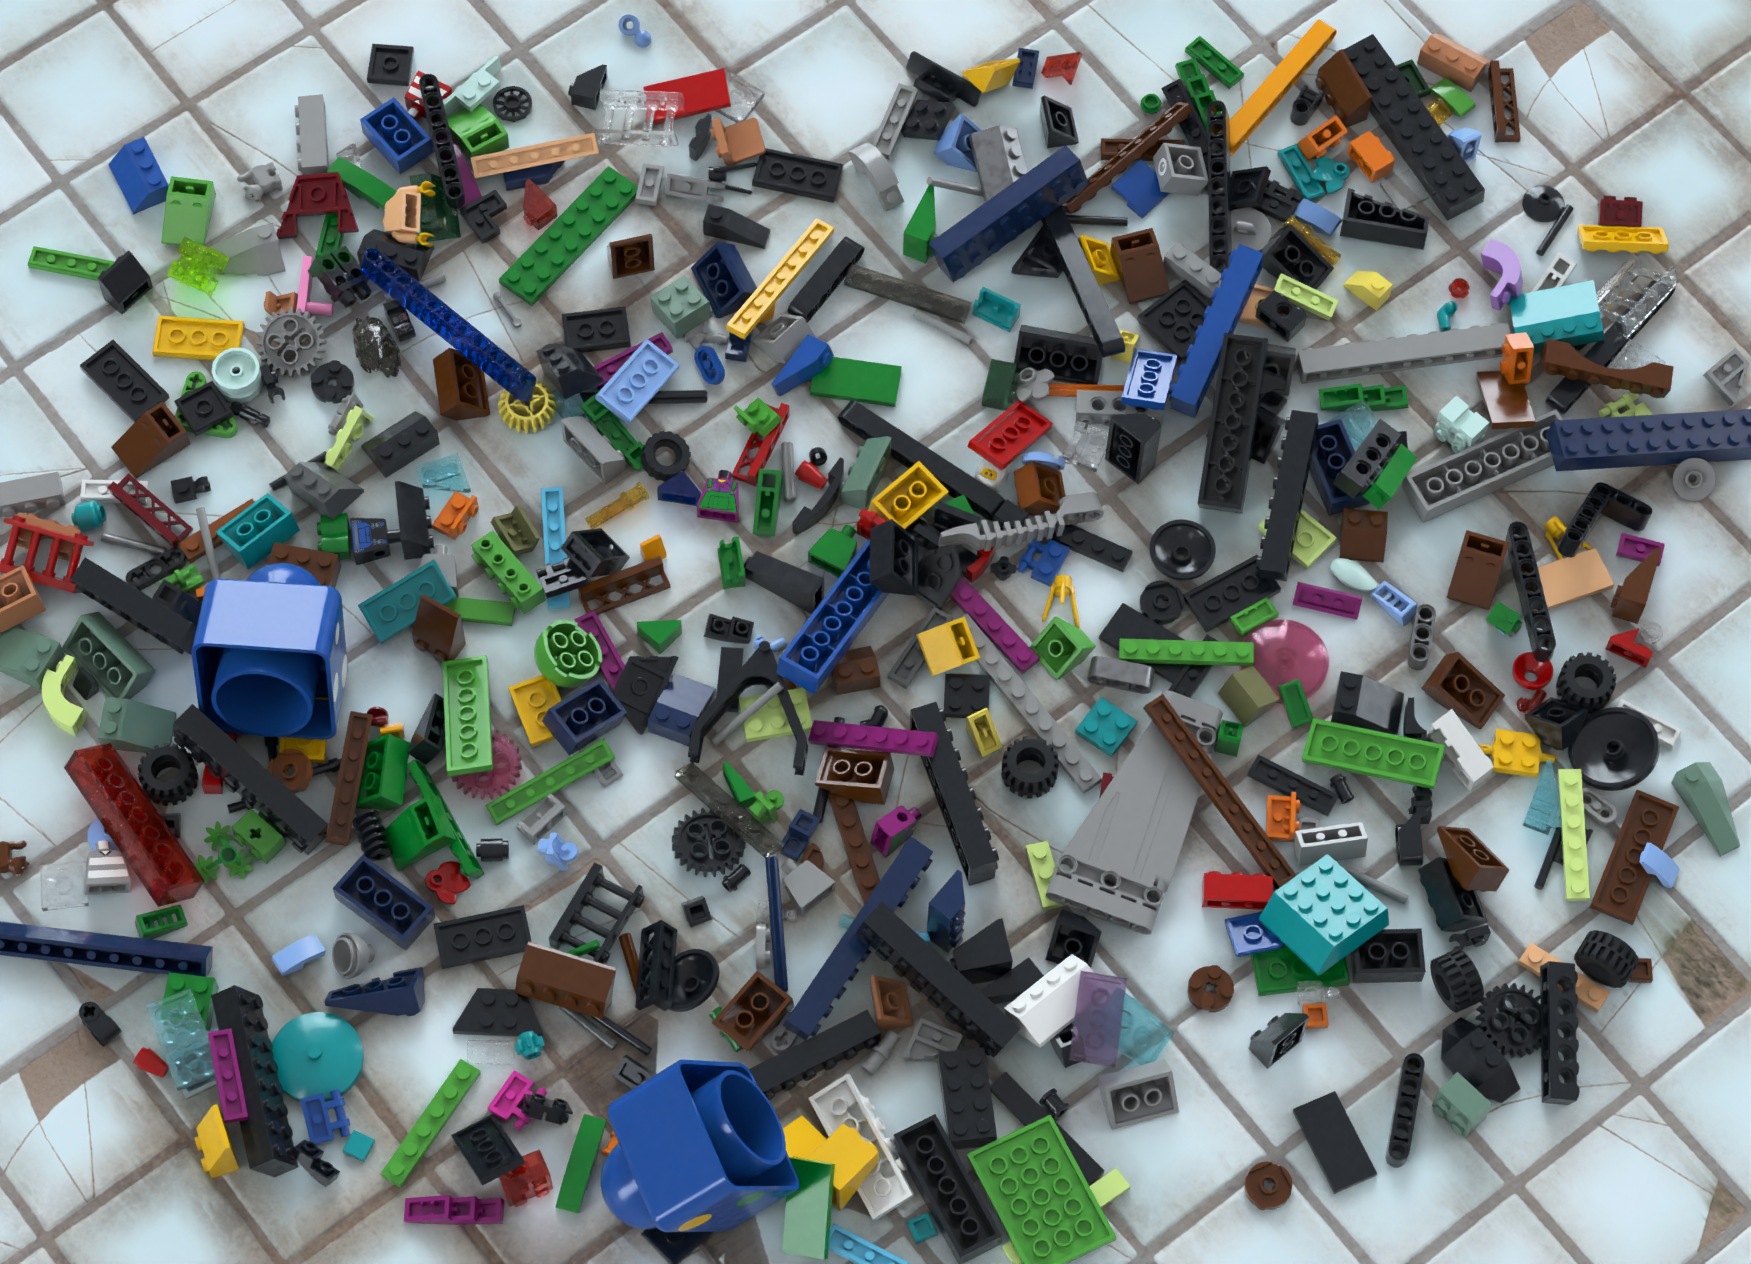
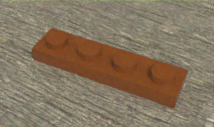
(193, 545)

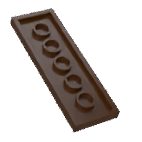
(1624, 877)

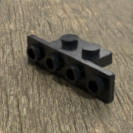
(941, 82)
(929, 538)

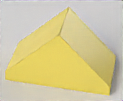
(1130, 340)
(983, 732)

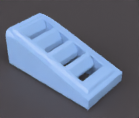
(1404, 612)

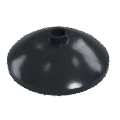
(1184, 539)
(694, 979)

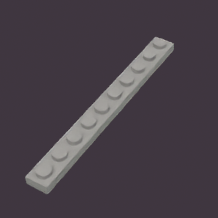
(1032, 711)

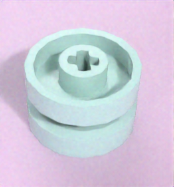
(237, 375)

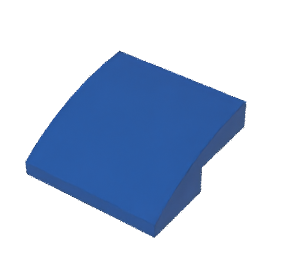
(1139, 188)

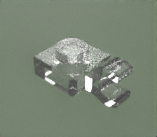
(763, 915)
(1312, 992)

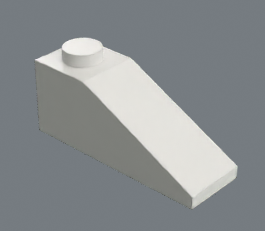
(1556, 273)

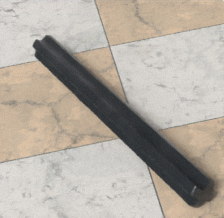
(668, 397)

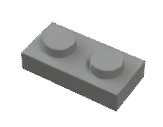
(649, 184)

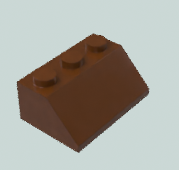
(1344, 89)
(460, 387)

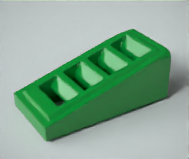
(737, 786)
(154, 932)

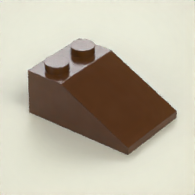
(631, 256)
(1633, 594)
(438, 630)
(1463, 689)
(856, 774)
(1471, 860)
(754, 1011)

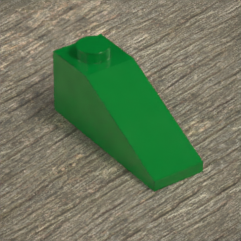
(767, 501)

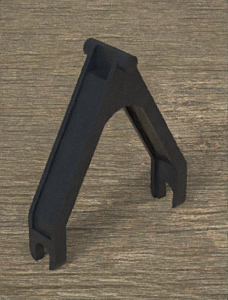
(758, 670)

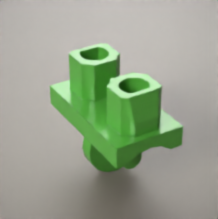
(186, 579)
(766, 807)

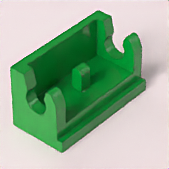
(731, 564)

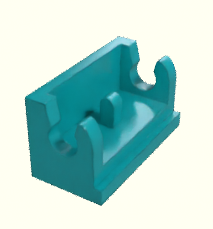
(996, 309)

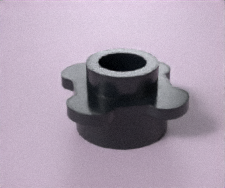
(1003, 574)

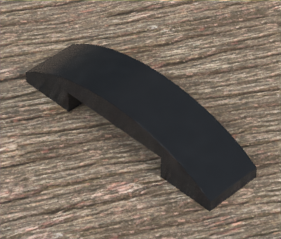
(809, 517)

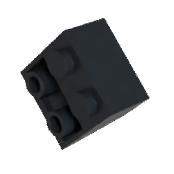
(124, 282)

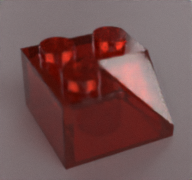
(527, 1180)

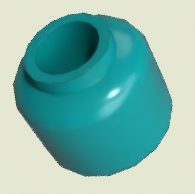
(88, 516)

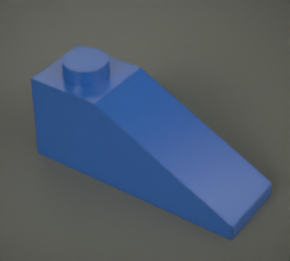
(804, 364)

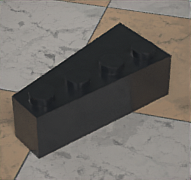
(1382, 222)

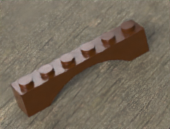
(1564, 360)

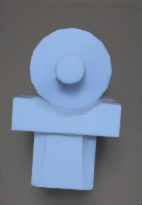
(557, 851)

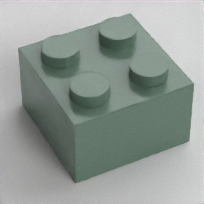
(680, 306)
(1461, 1105)

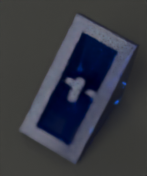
(679, 490)

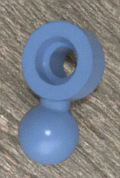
(642, 38)

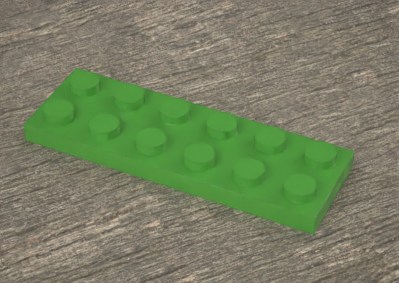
(467, 716)
(1373, 753)

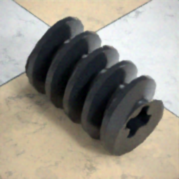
(371, 835)

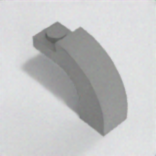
(877, 169)

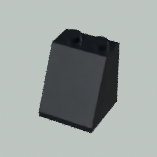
(984, 955)

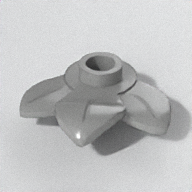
(1033, 384)

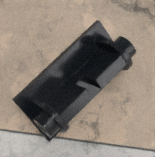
(555, 1109)

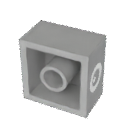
(1180, 169)

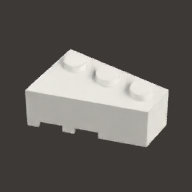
(1461, 751)

